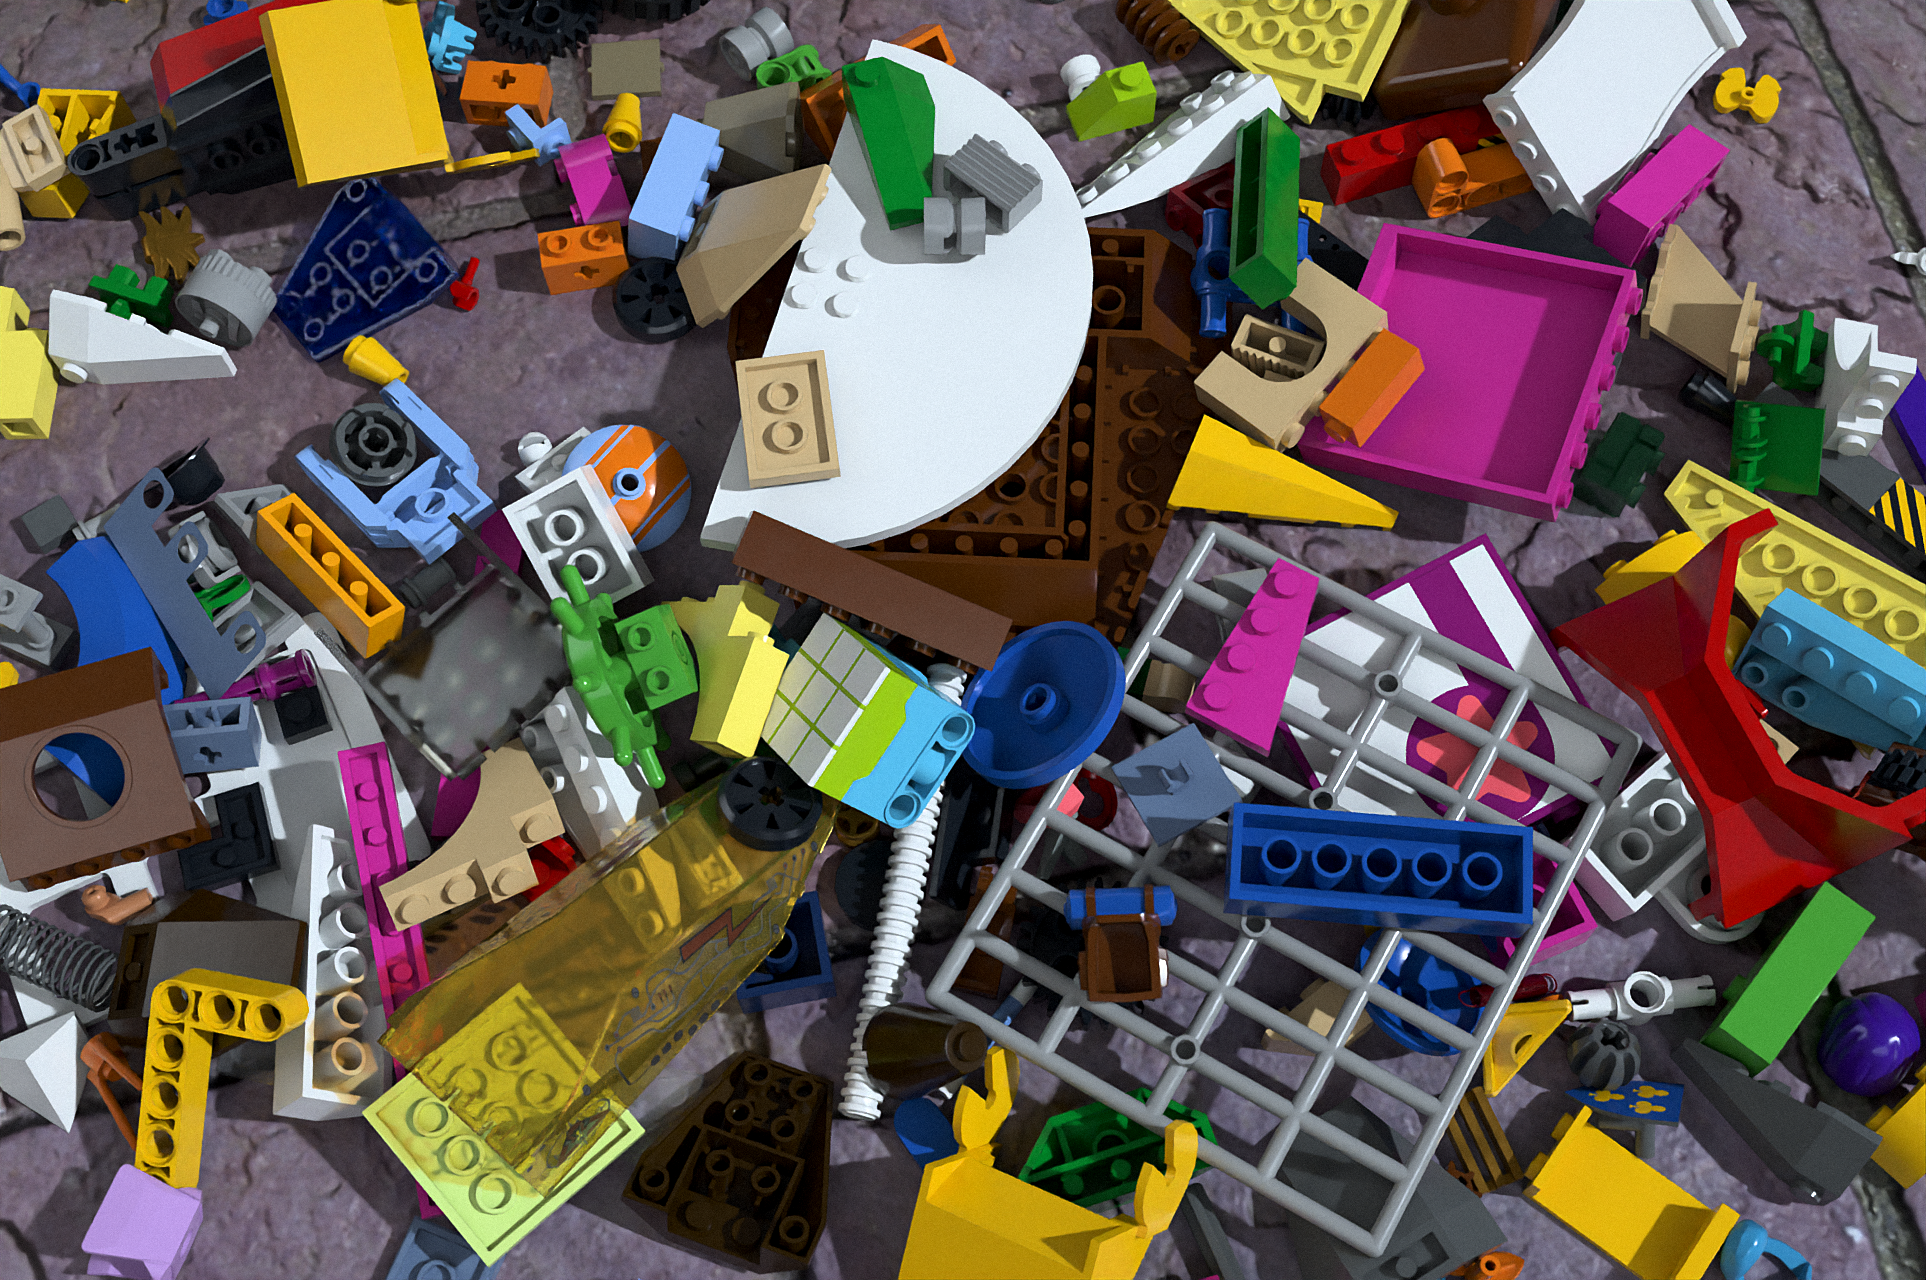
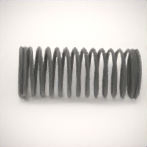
(10, 936)

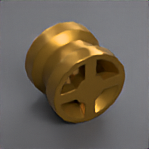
(848, 834)

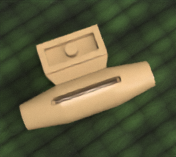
(28, 162)

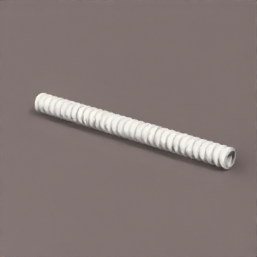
(896, 924)

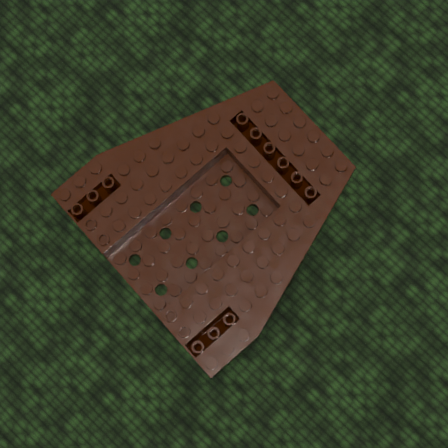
(1094, 476)

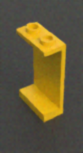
(1625, 1204)

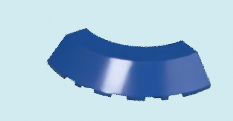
(111, 621)

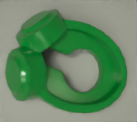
(230, 588)

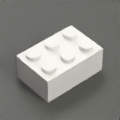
(580, 527)

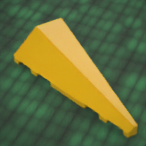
(1245, 476)

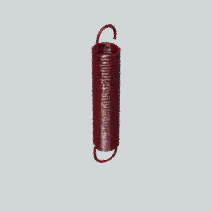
(1529, 987)

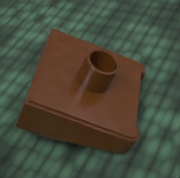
(1458, 52)

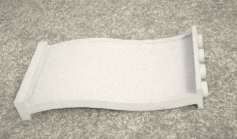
(1605, 90)

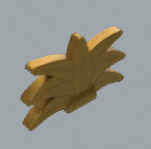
(170, 243)

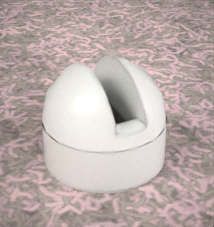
(533, 447)

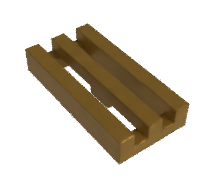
(1497, 1137)

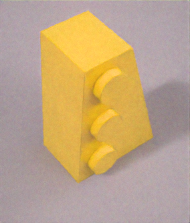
(75, 118)

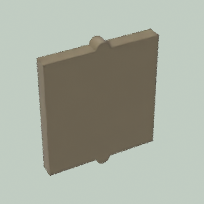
(626, 68)

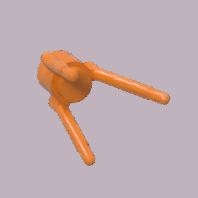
(106, 1063)

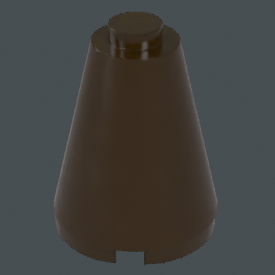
(920, 1050)

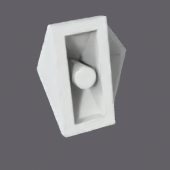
(46, 1068)

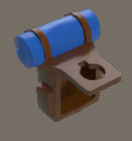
(1122, 940)

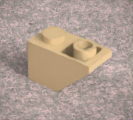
(1318, 1012)

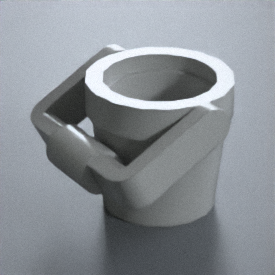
(220, 552)

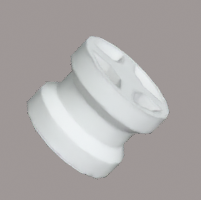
(1079, 74)

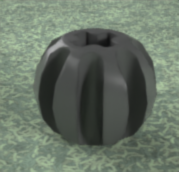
(1604, 1054)

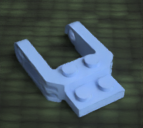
(418, 506)

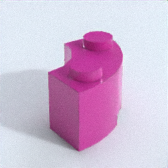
(593, 181)

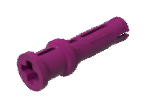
(268, 680)

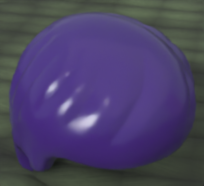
(1868, 1044)

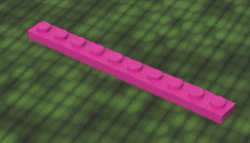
(380, 859)

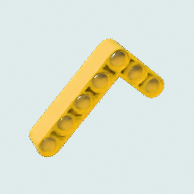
(190, 1067)

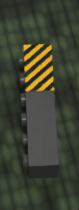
(1869, 500)

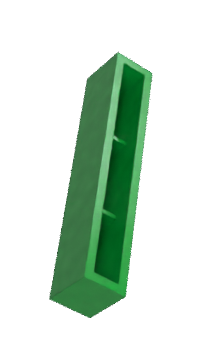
(1265, 209)

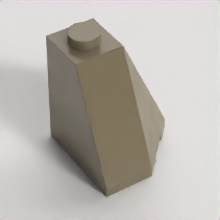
(759, 131)

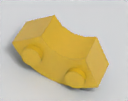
(1659, 562)
(1904, 1135)

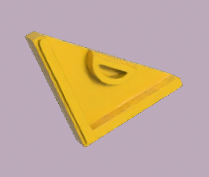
(1518, 1038)

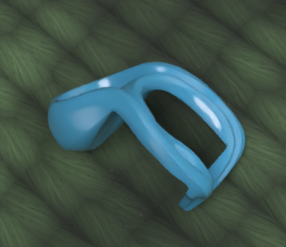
(1746, 1245)

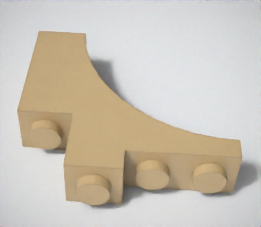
(488, 848)

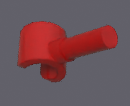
(464, 294)

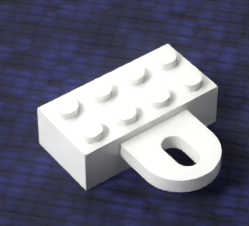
(1654, 848)

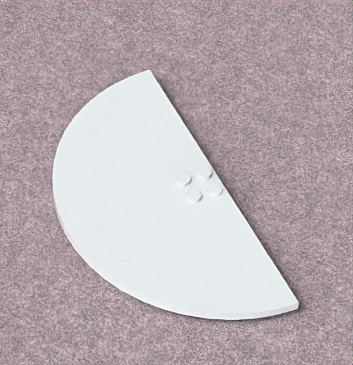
(928, 358)

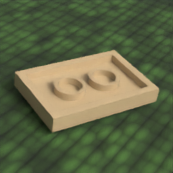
(787, 419)

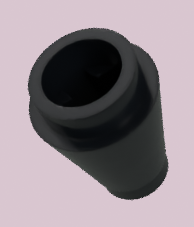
(1709, 397)

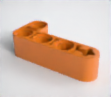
(1462, 182)

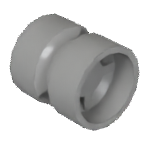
(759, 41)
(954, 225)

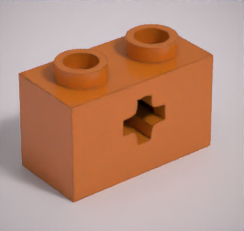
(496, 87)
(583, 257)

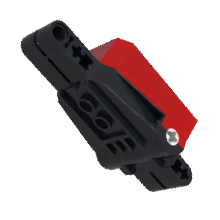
(214, 124)

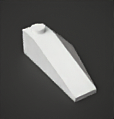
(115, 350)

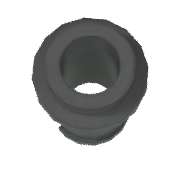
(426, 583)

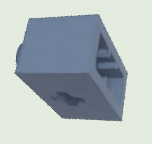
(215, 734)

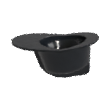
(191, 476)

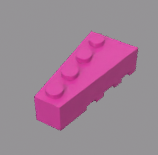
(1657, 194)

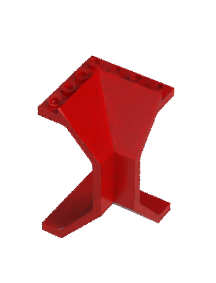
(1761, 822)

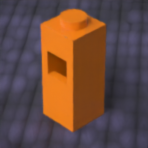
(1371, 388)

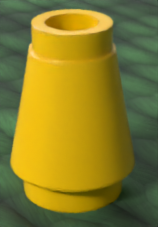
(624, 124)
(372, 361)

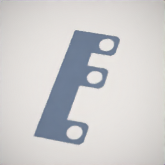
(164, 583)

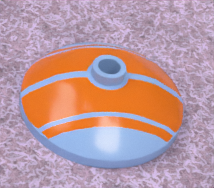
(662, 480)

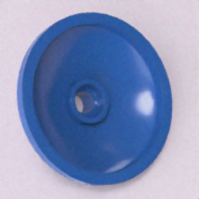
(1428, 984)

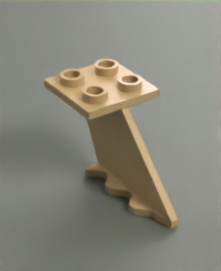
(1700, 310)

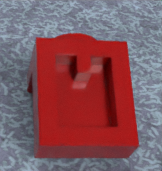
(551, 863)

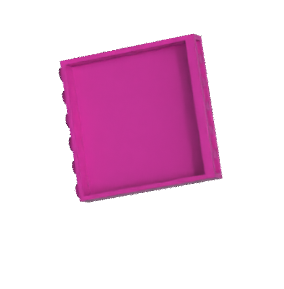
(1510, 375)

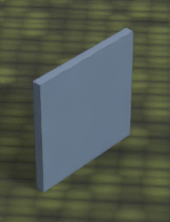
(1176, 784)

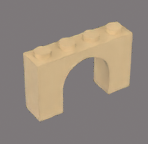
(1280, 410)

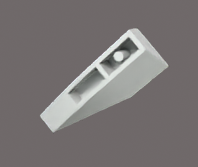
(1185, 143)
(579, 768)

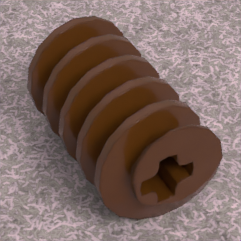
(1158, 29)

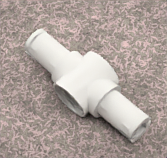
(1661, 993)

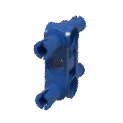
(1215, 292)

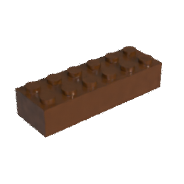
(869, 590)

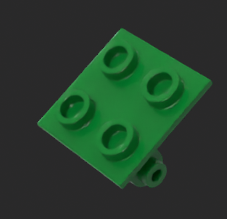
(1777, 447)

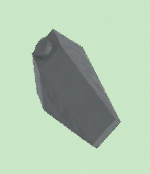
(1803, 1146)

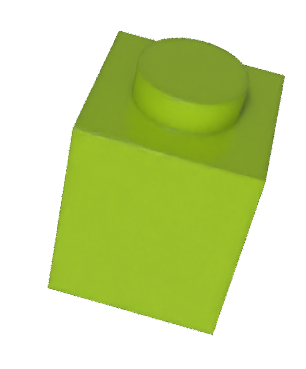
(1114, 102)

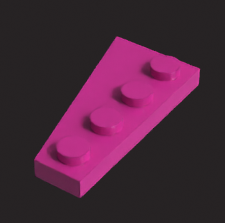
(1253, 670)

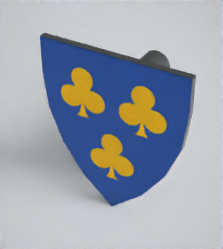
(1634, 1108)

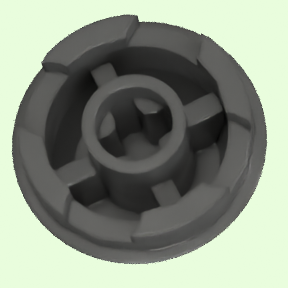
(373, 445)

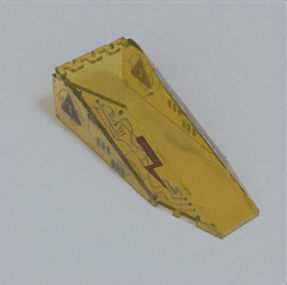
(600, 982)

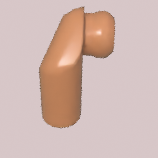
(112, 908)

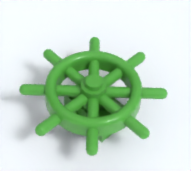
(625, 670)

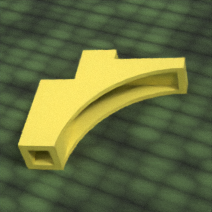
(26, 372)
(735, 665)

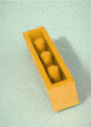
(329, 575)

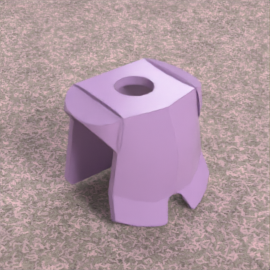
(143, 1227)

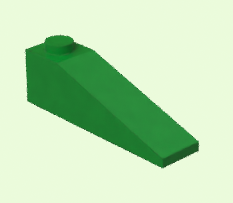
(895, 132)

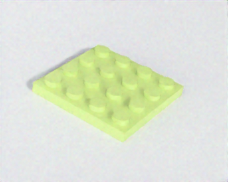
(468, 1178)

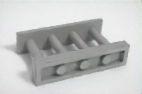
(29, 632)

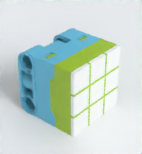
(865, 724)

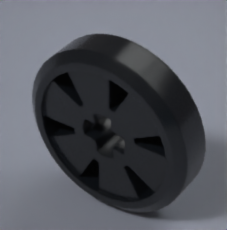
(639, 312)
(768, 826)

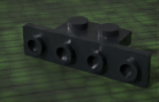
(971, 832)

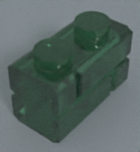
(1619, 464)

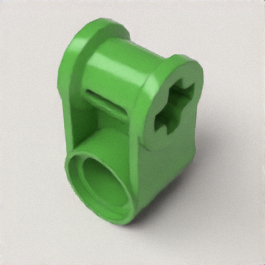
(793, 68)

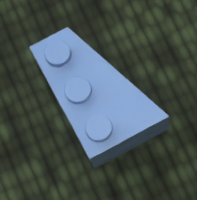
(673, 189)

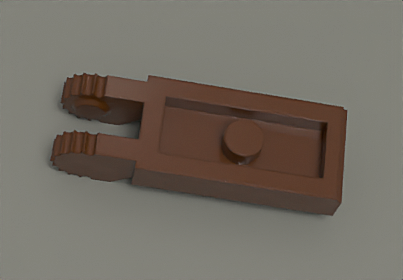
(981, 971)

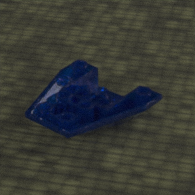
(361, 270)

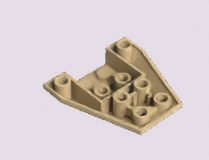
(744, 236)

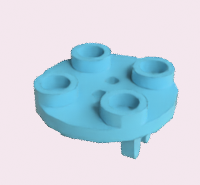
(446, 38)

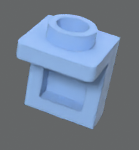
(527, 134)

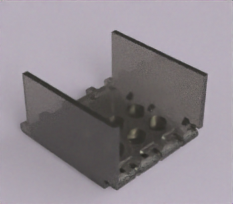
(468, 667)

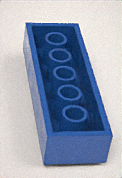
(1379, 870)

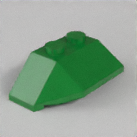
(1098, 1153)

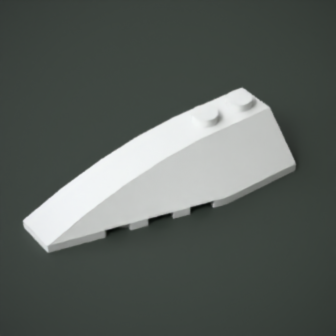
(333, 1059)

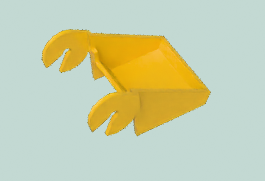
(360, 92)
(997, 1227)

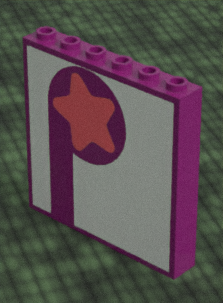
(1480, 606)

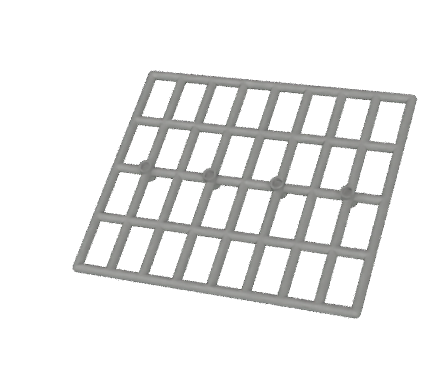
(1185, 1049)

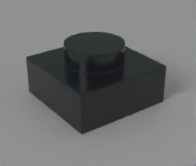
(303, 715)

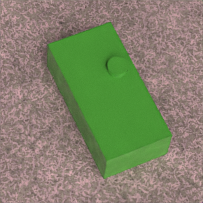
(1787, 979)

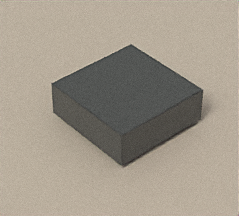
(51, 523)

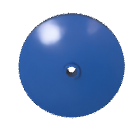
(1043, 704)

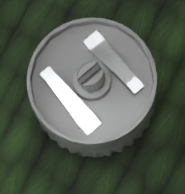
(226, 299)

